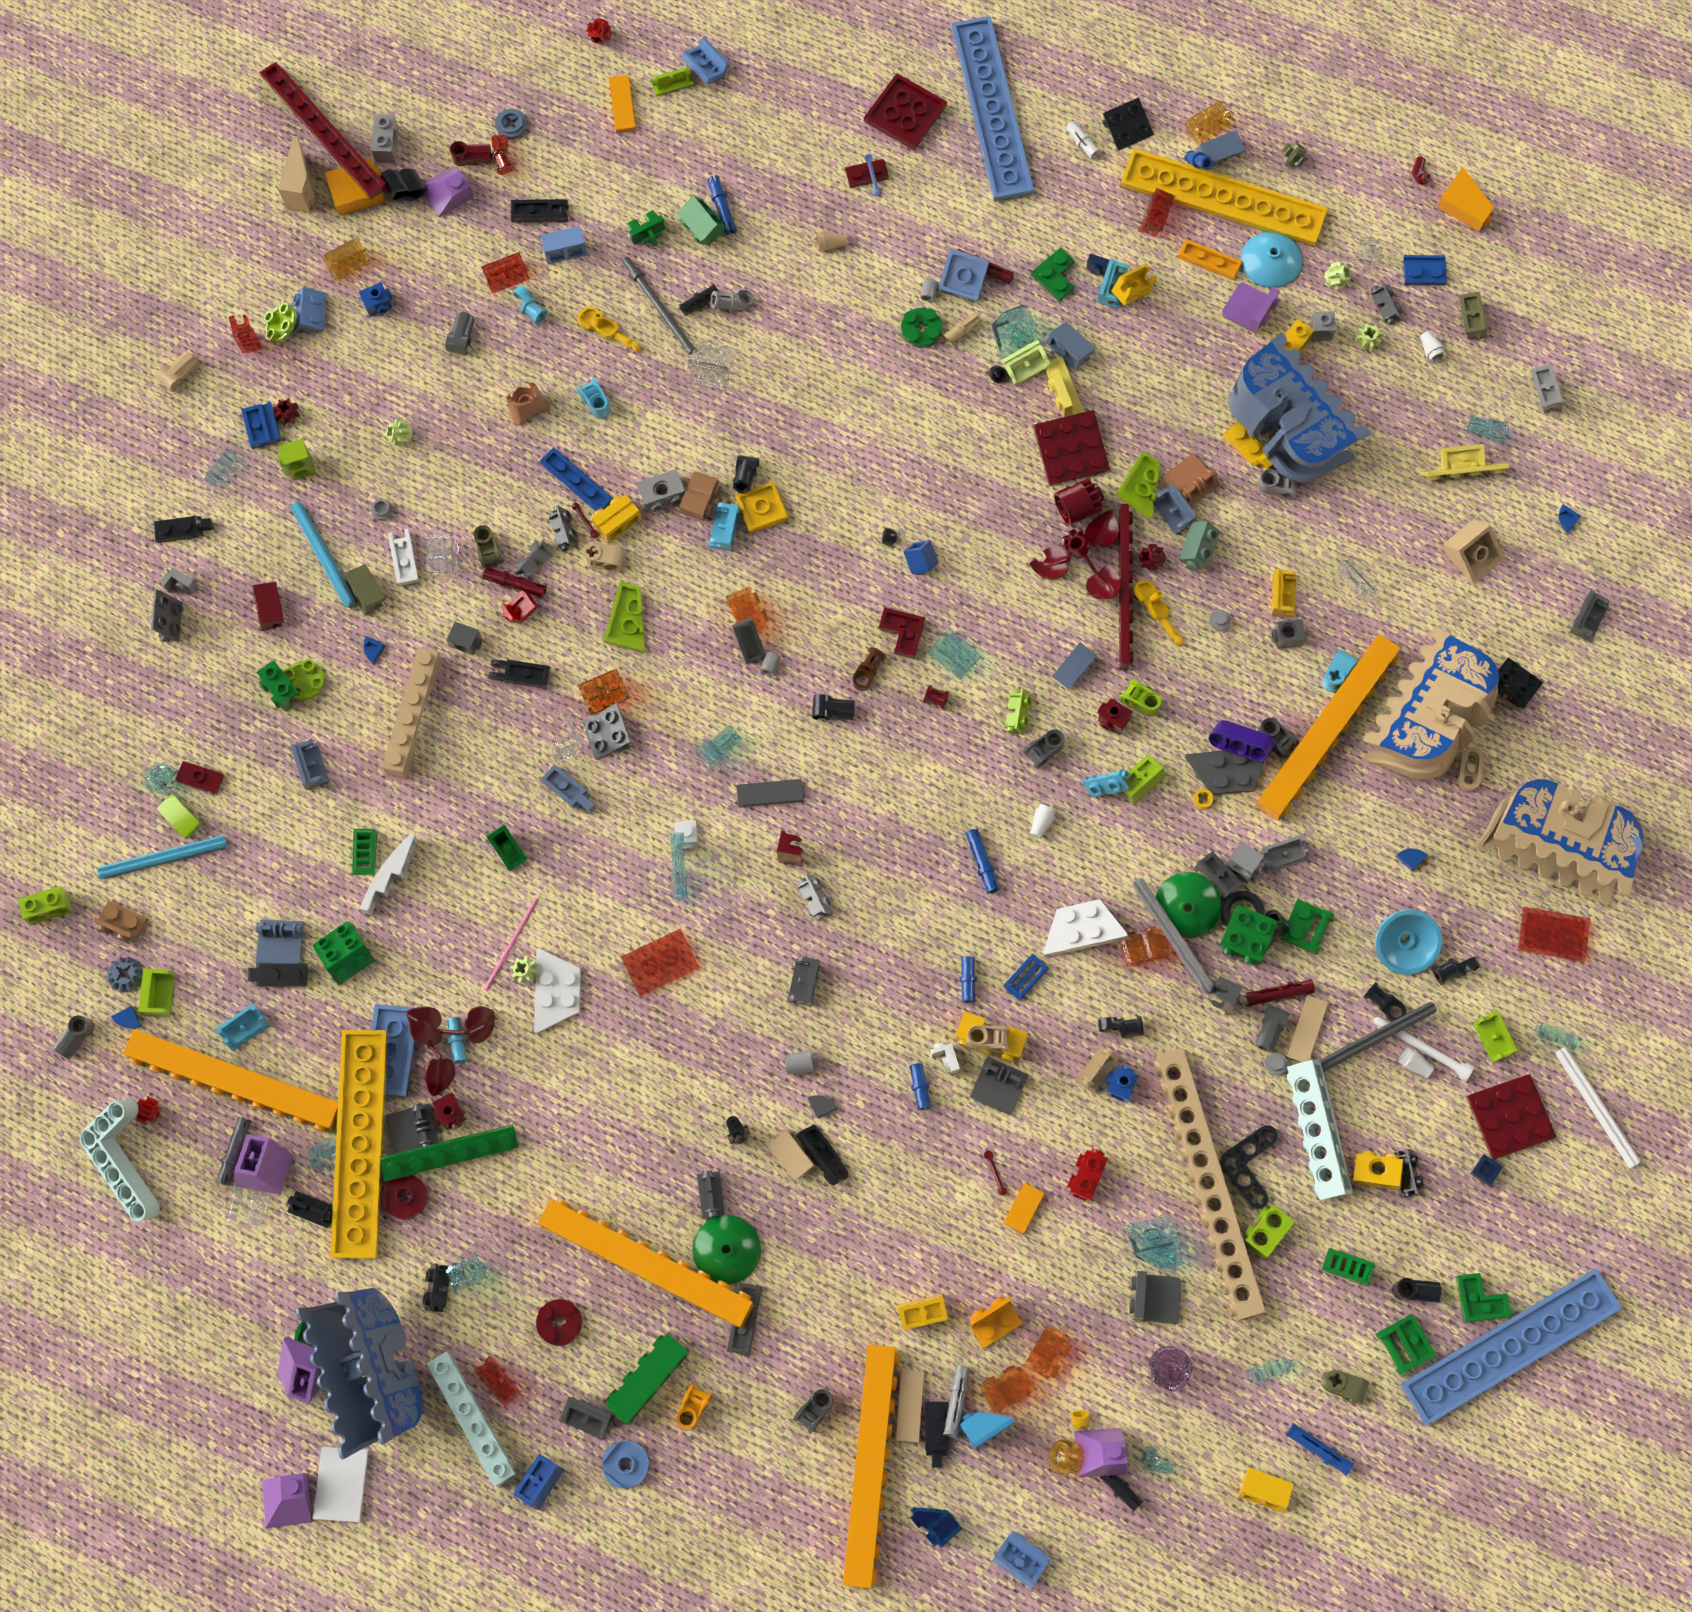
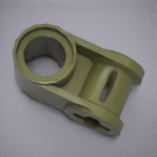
(487, 549)
(1348, 1386)

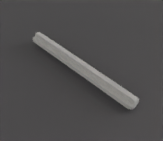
(1173, 935)

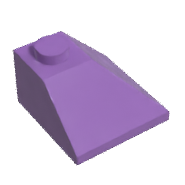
(447, 191)
(1102, 1452)
(287, 1500)

